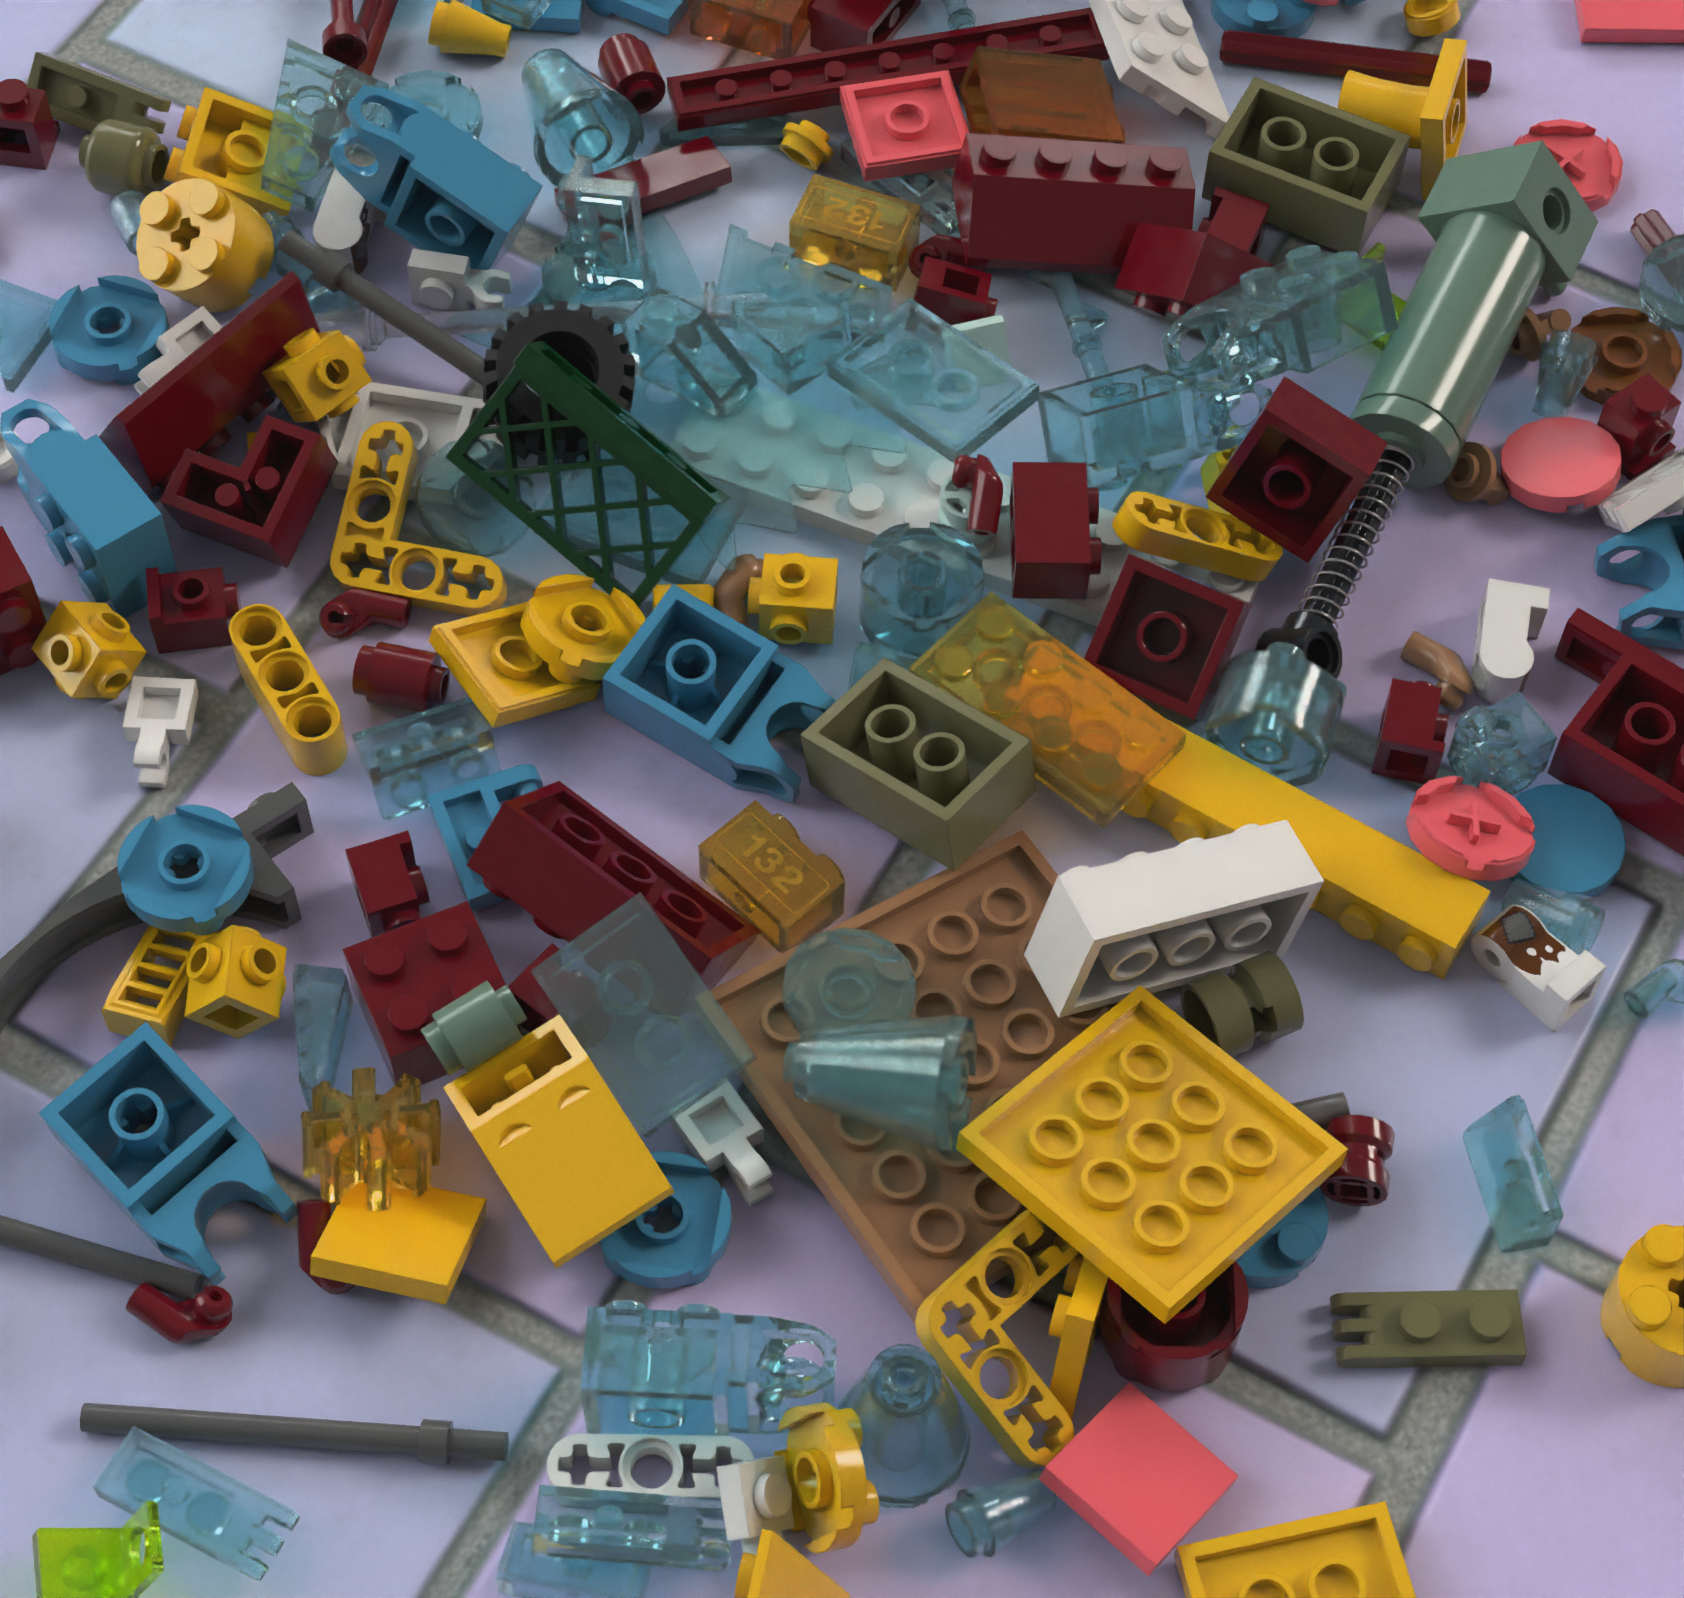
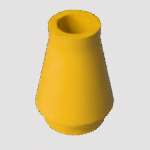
(467, 31)

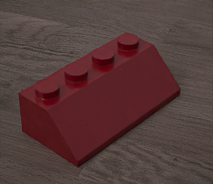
(1064, 200)
(209, 388)
(579, 866)

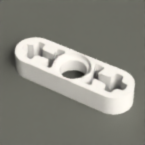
(632, 1447)

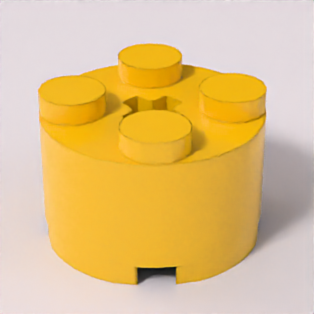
(203, 244)
(1646, 1307)

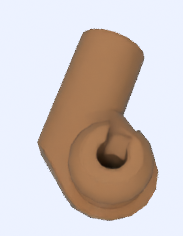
(734, 587)
(1443, 664)

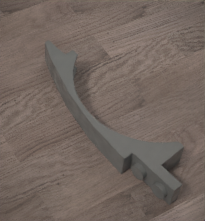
(268, 826)

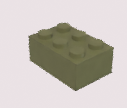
(1309, 161)
(919, 763)

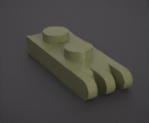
(89, 97)
(1429, 1328)

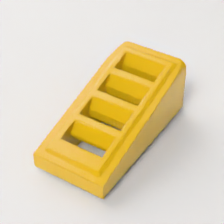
(121, 1008)

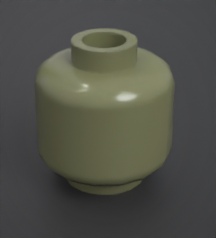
(123, 158)

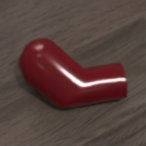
(940, 247)
(986, 492)
(361, 608)
(311, 1222)
(182, 1321)

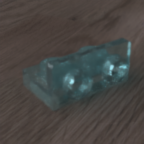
(603, 227)
(425, 755)

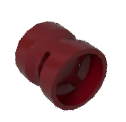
(1362, 1176)

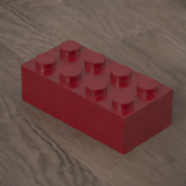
(1631, 748)

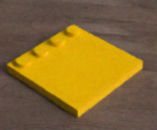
(1151, 1152)

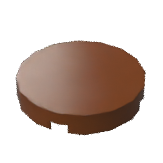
(1627, 350)

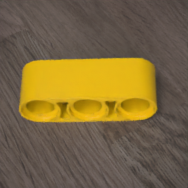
(294, 712)

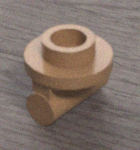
(1534, 331)
(1476, 476)

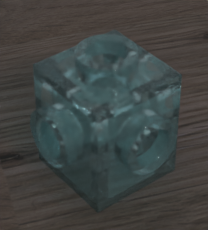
(1501, 745)

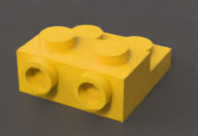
(227, 147)

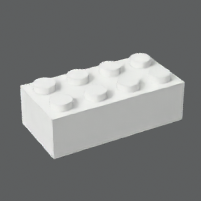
(1171, 915)

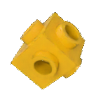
(318, 375)
(795, 598)
(88, 650)
(235, 981)

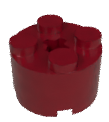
(1188, 1347)

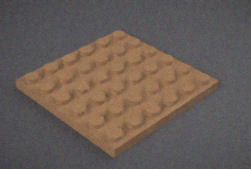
(966, 942)

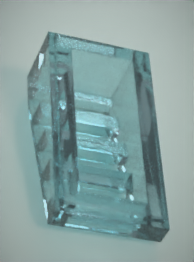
(321, 1021)

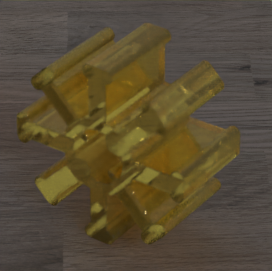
(371, 1138)

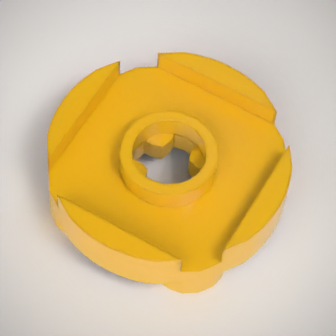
(569, 649)
(827, 1475)

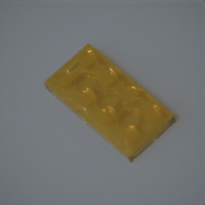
(1085, 730)

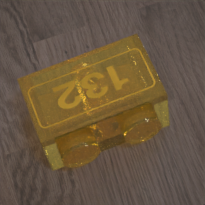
(855, 230)
(772, 877)

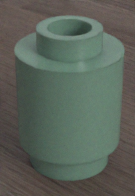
(474, 1027)

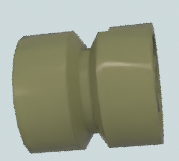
(1251, 1003)

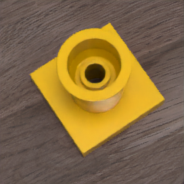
(1430, 115)

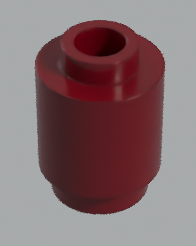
(632, 71)
(400, 677)

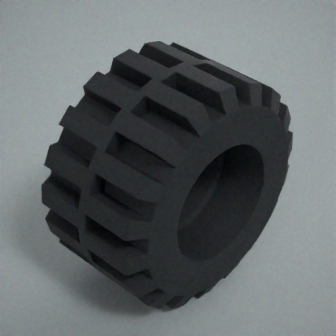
(585, 345)

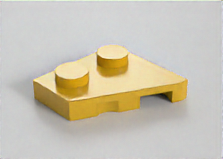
(1076, 1323)

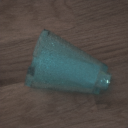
(576, 115)
(891, 1075)
(910, 1426)

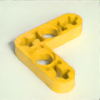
(1168, 530)
(381, 541)
(981, 1320)

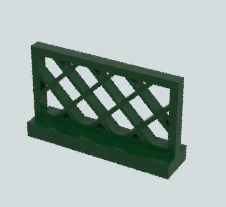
(606, 427)

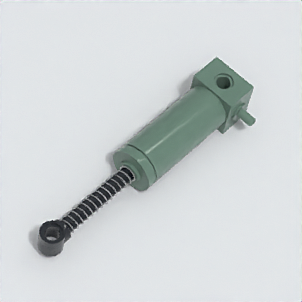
(1499, 233)

